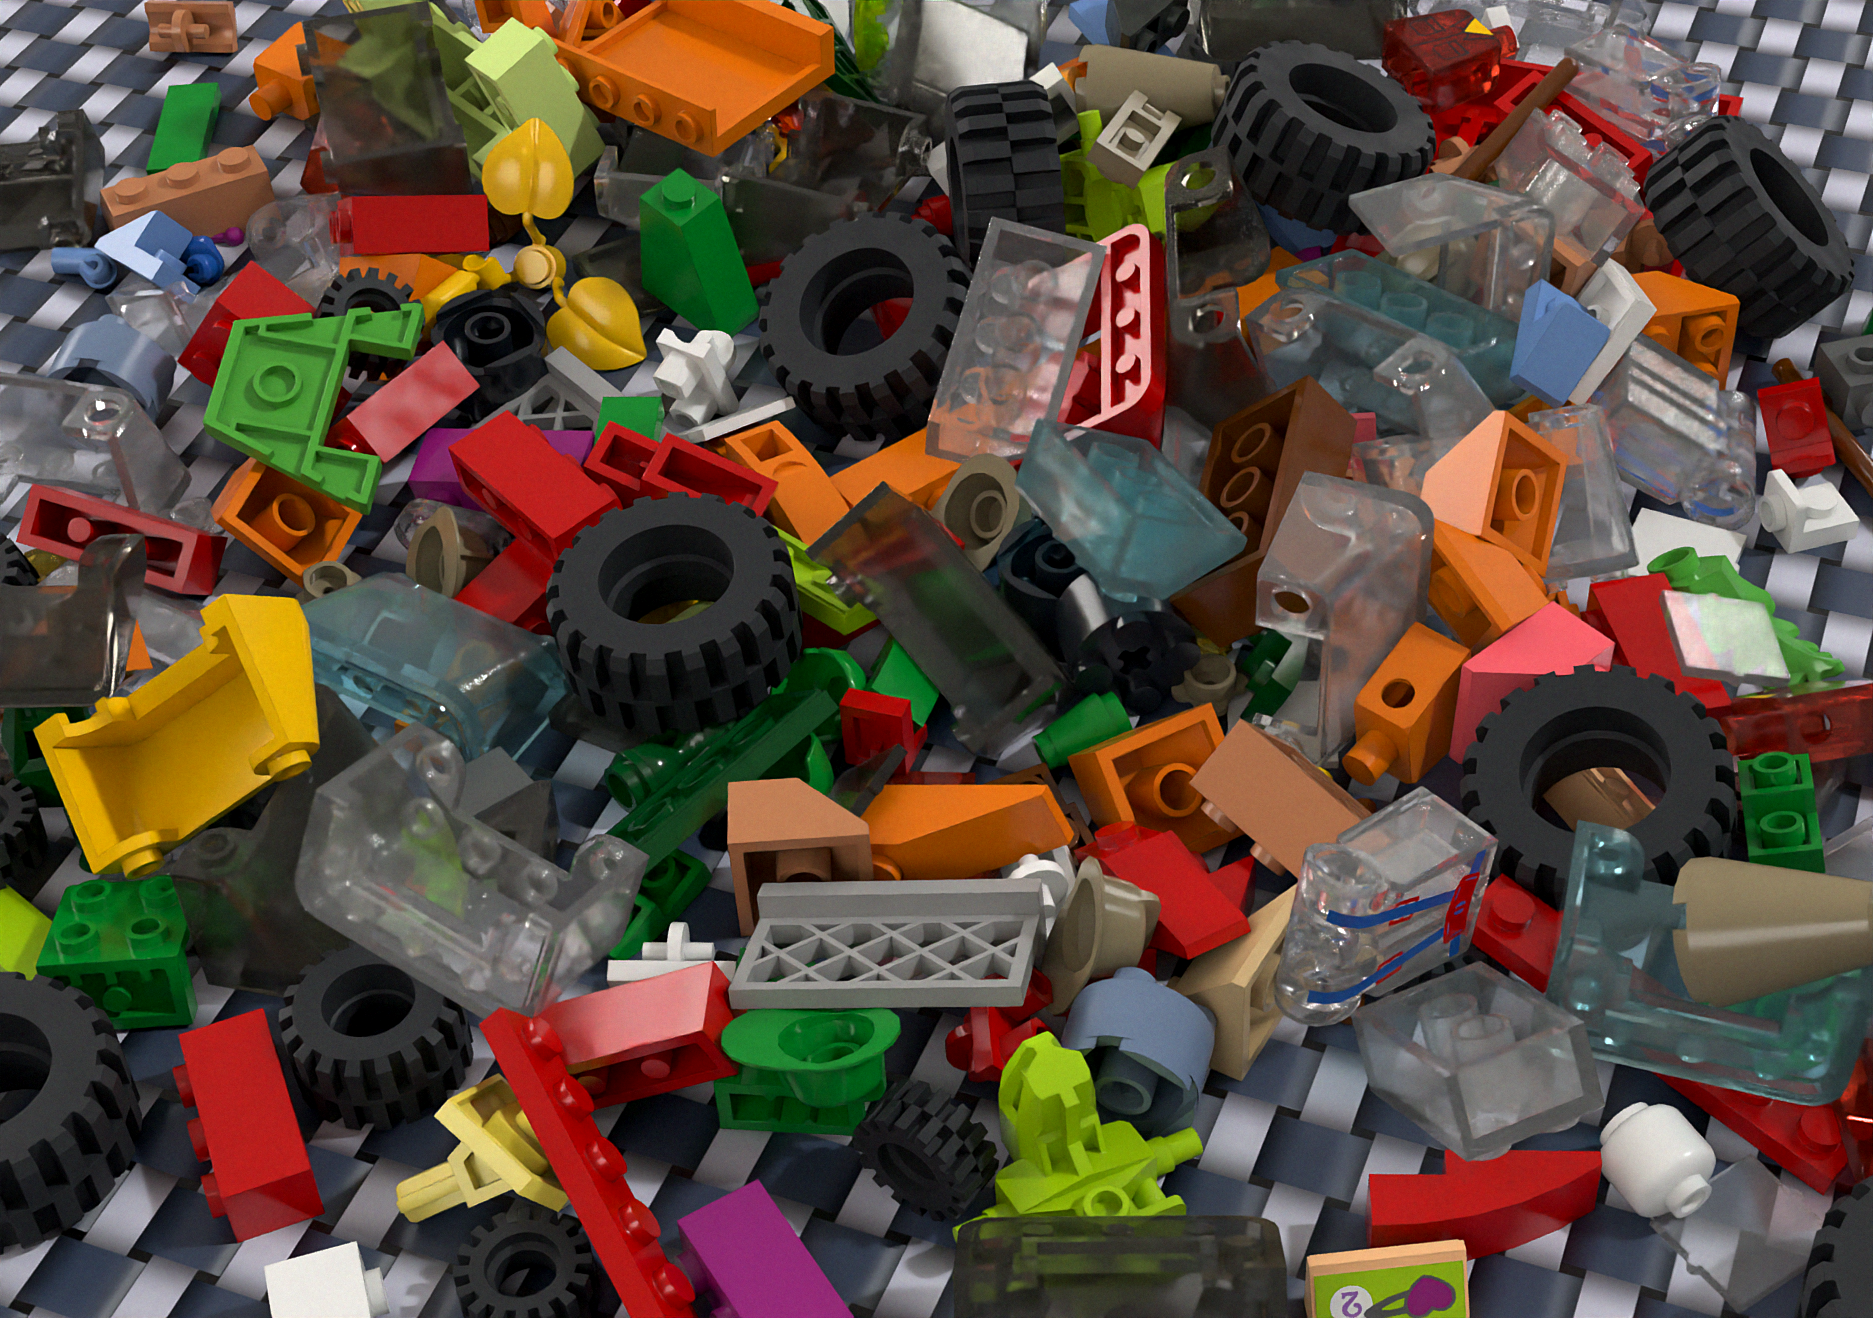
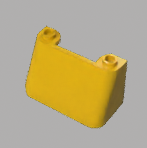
(191, 738)

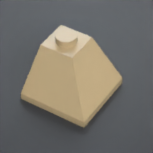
(1238, 987)

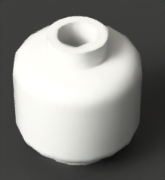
(1657, 1160)

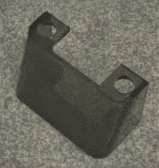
(1210, 249)

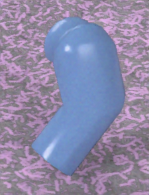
(93, 265)

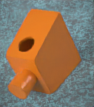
(280, 80)
(1407, 709)

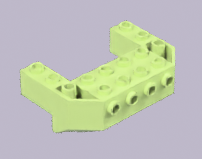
(505, 84)

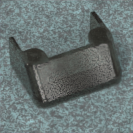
(945, 617)

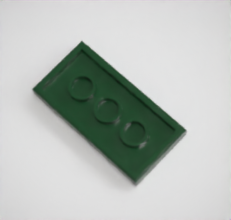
(736, 756)

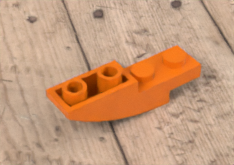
(805, 497)

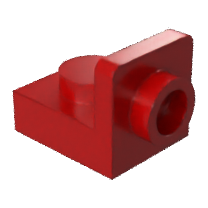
(1797, 427)
(876, 723)

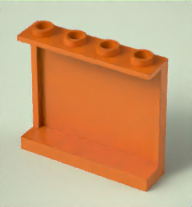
(702, 67)

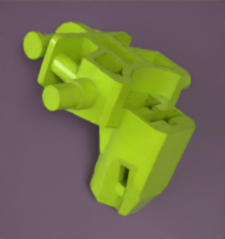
(1102, 207)
(1065, 1155)

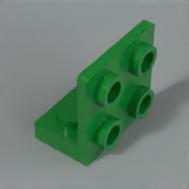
(124, 951)

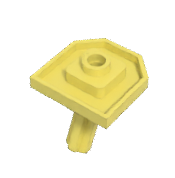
(493, 1157)

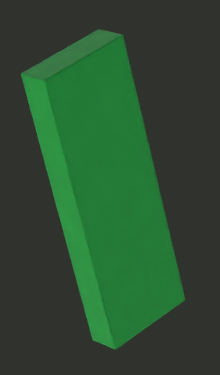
(185, 125)

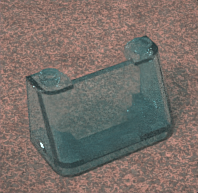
(435, 663)
(1622, 978)

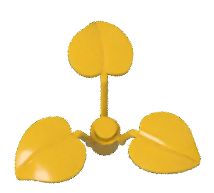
(532, 177)

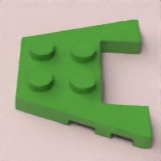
(283, 386)

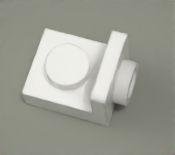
(1806, 515)

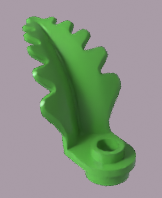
(1716, 574)

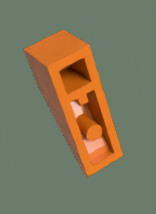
(960, 829)

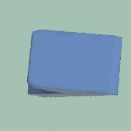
(150, 249)
(1554, 344)

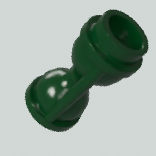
(650, 764)

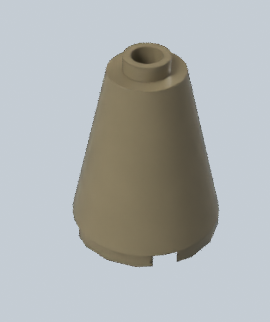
(1172, 83)
(1767, 928)

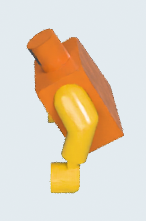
(432, 283)

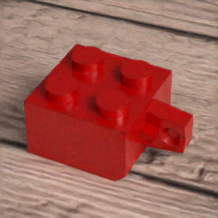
(248, 296)

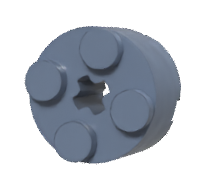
(118, 357)
(1142, 1050)

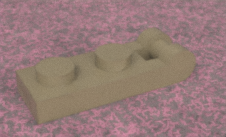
(1132, 140)

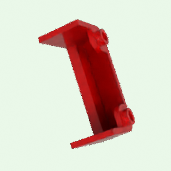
(1132, 325)

